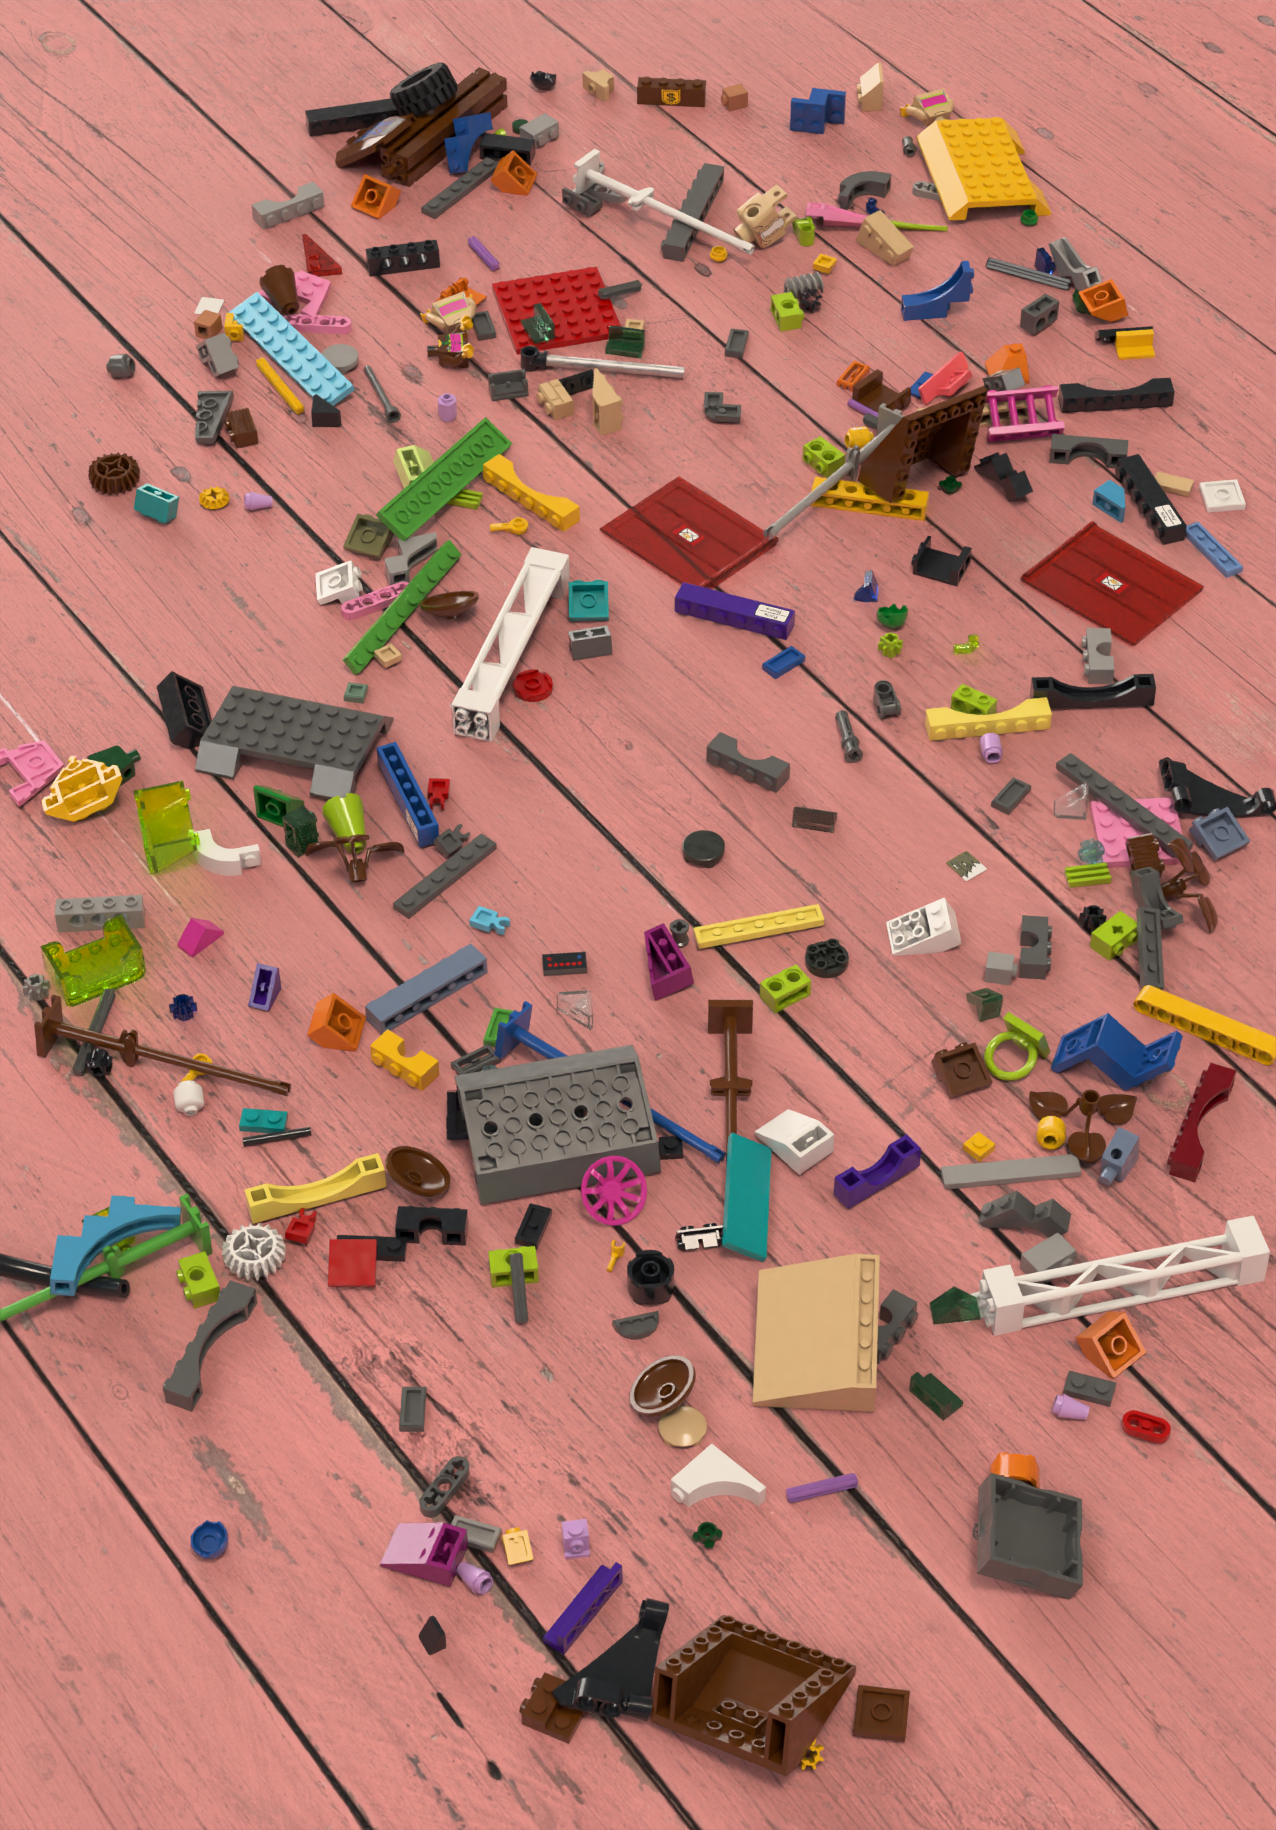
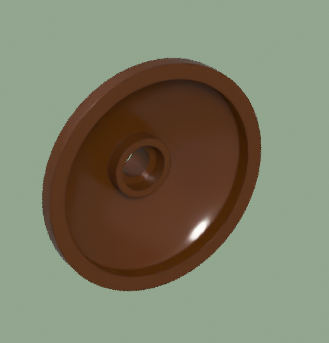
(449, 603)
(417, 1171)
(662, 1386)

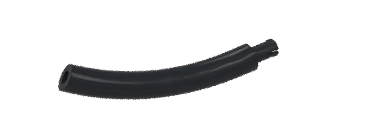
(40, 1274)

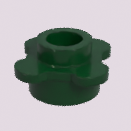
(950, 485)
(710, 1529)

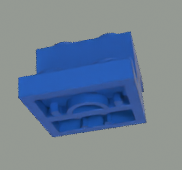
(814, 113)

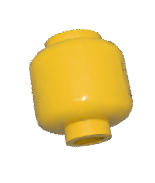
(858, 436)
(1051, 1132)

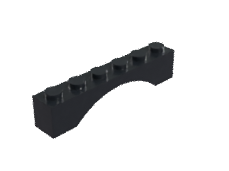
(1080, 398)
(1132, 691)

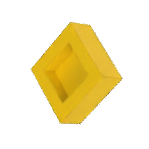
(824, 263)
(979, 1146)

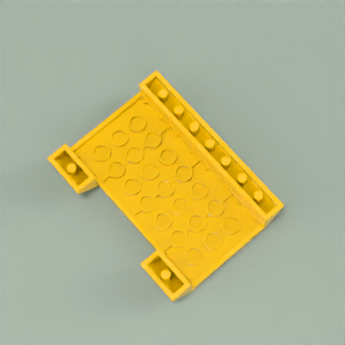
(978, 166)

